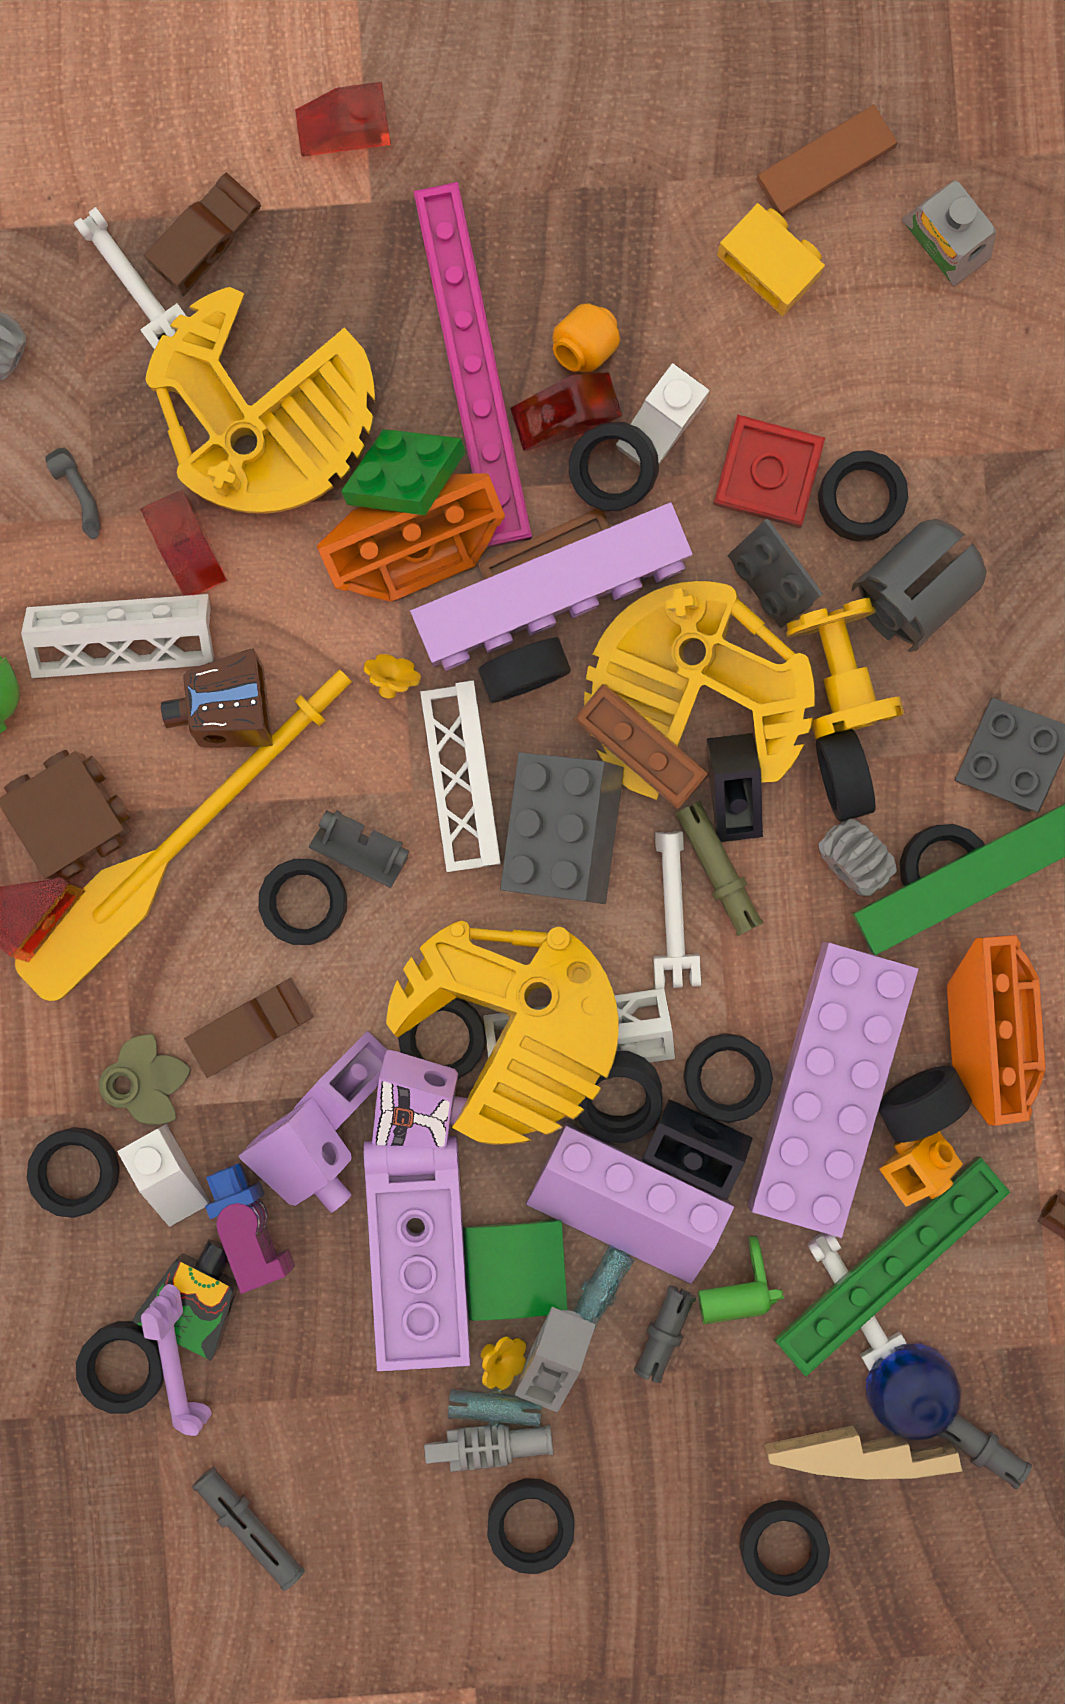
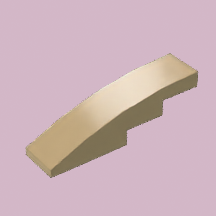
(844, 1455)

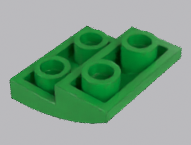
(514, 1269)

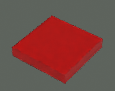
(769, 471)

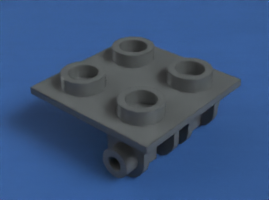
(774, 574)
(1014, 755)

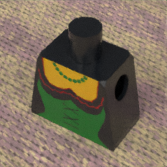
(205, 1299)

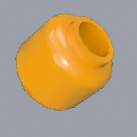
(585, 338)

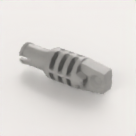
(488, 1446)

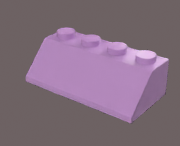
(629, 1203)

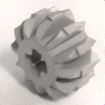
(857, 857)

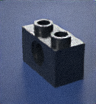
(698, 1149)

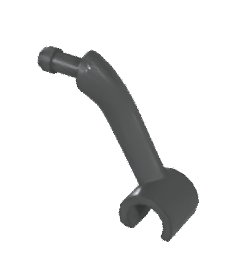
(62, 463)

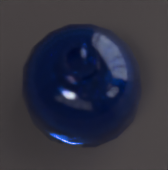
(914, 1392)

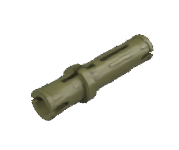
(719, 869)

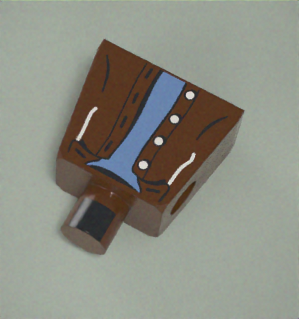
(224, 703)

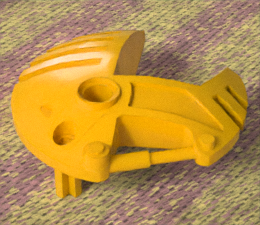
(300, 425)
(647, 669)
(543, 1056)

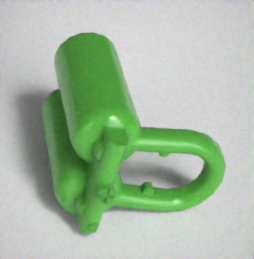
(741, 1299)

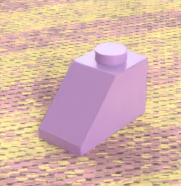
(349, 1080)

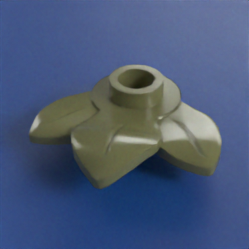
(151, 1081)

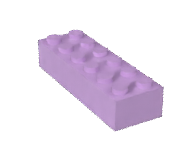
(551, 585)
(832, 1089)

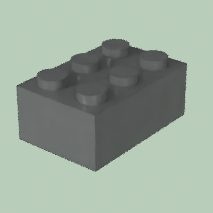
(562, 827)

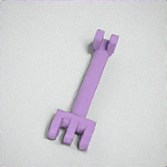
(159, 1325)

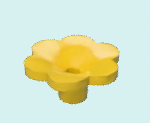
(391, 674)
(502, 1362)

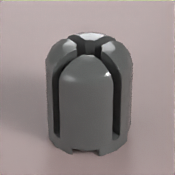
(899, 569)

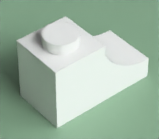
(667, 411)

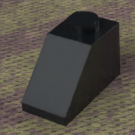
(735, 787)

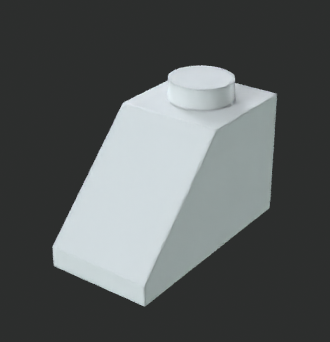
(164, 1175)

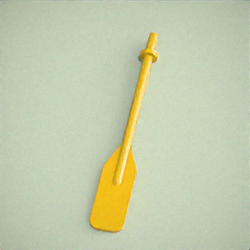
(125, 892)

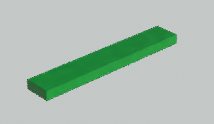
(963, 882)
(891, 1266)

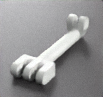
(95, 230)
(670, 845)
(825, 1248)

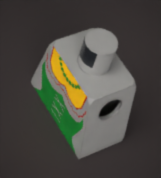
(951, 230)

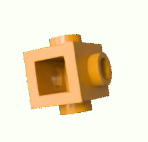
(921, 1168)

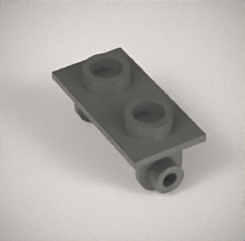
(371, 856)

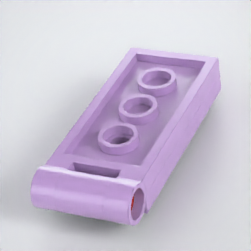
(420, 1275)

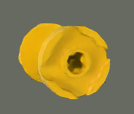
(848, 687)

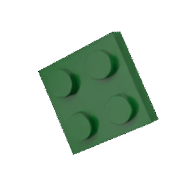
(403, 471)

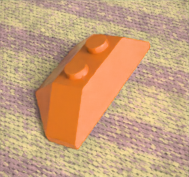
(401, 552)
(997, 1029)

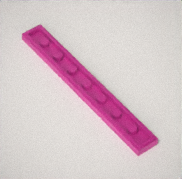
(471, 354)

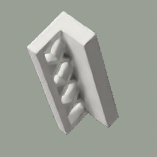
(150, 619)
(478, 776)
(643, 1037)

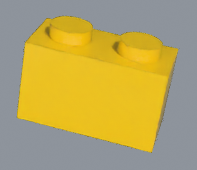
(771, 258)

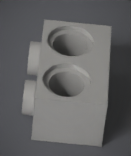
(555, 1359)

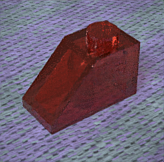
(344, 120)
(566, 410)
(183, 543)
(32, 913)

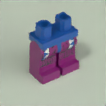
(244, 1230)

